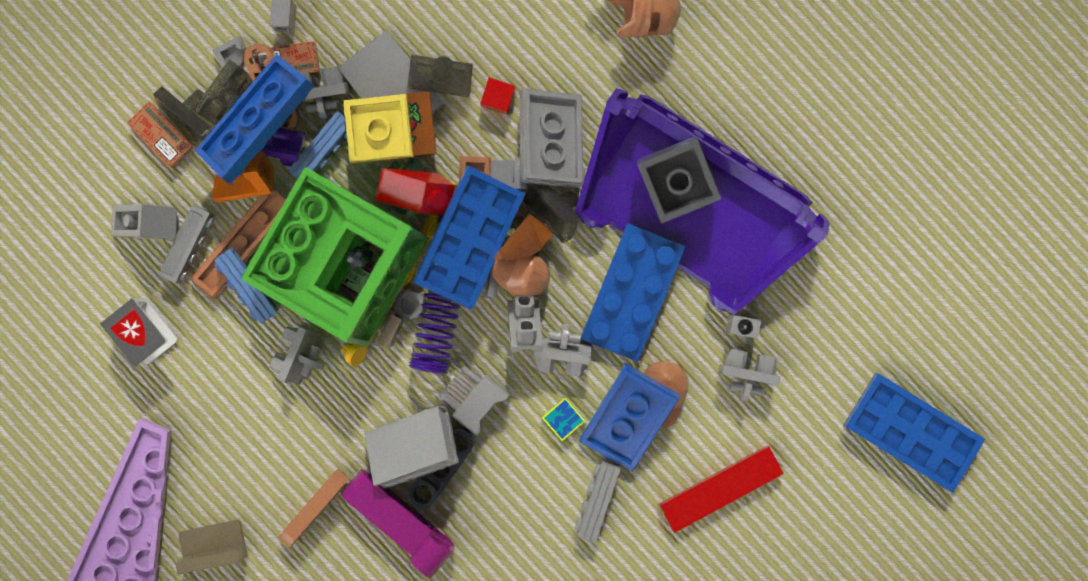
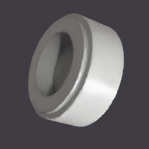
(408, 304)

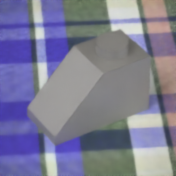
(144, 221)

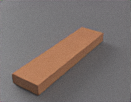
(244, 238)

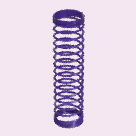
(427, 362)

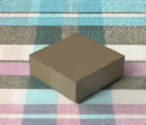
(390, 330)

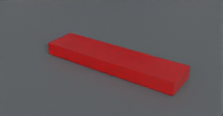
(721, 488)

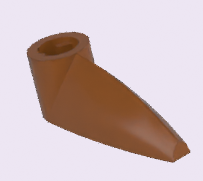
(525, 241)

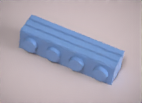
(322, 147)
(233, 268)

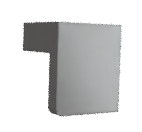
(508, 173)

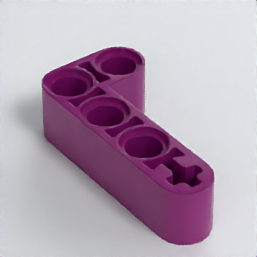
(400, 522)

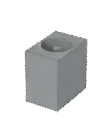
(283, 15)
(743, 326)

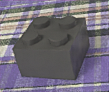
(678, 179)

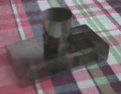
(439, 75)
(223, 92)
(183, 112)
(554, 210)

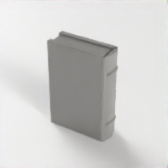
(411, 447)

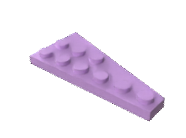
(128, 524)

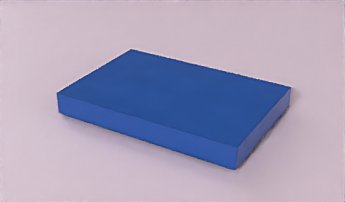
(629, 417)

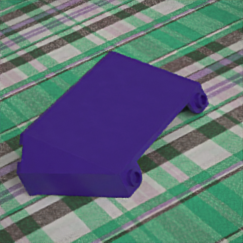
(730, 244)

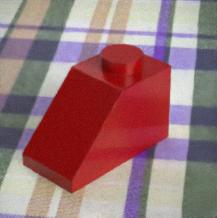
(415, 190)

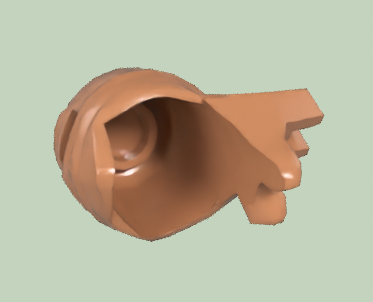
(648, 17)

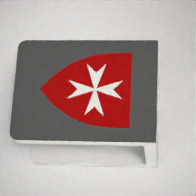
(139, 331)

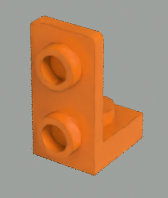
(254, 181)

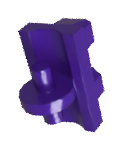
(285, 146)

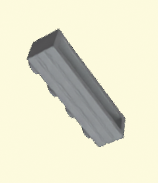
(186, 245)
(598, 501)

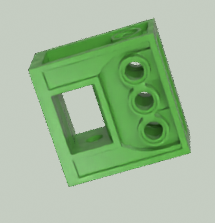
(307, 255)

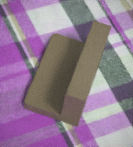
(211, 546)

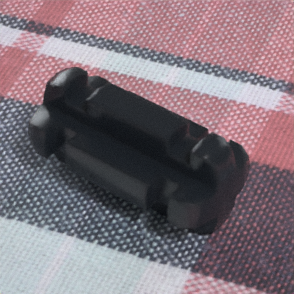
(359, 256)

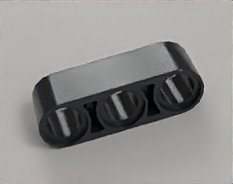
(438, 482)

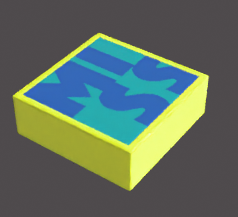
(563, 419)

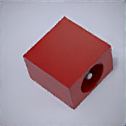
(498, 96)

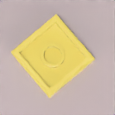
(378, 129)

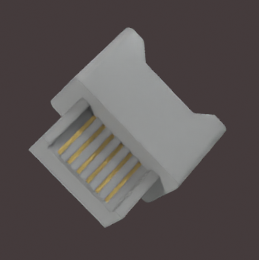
(472, 397)

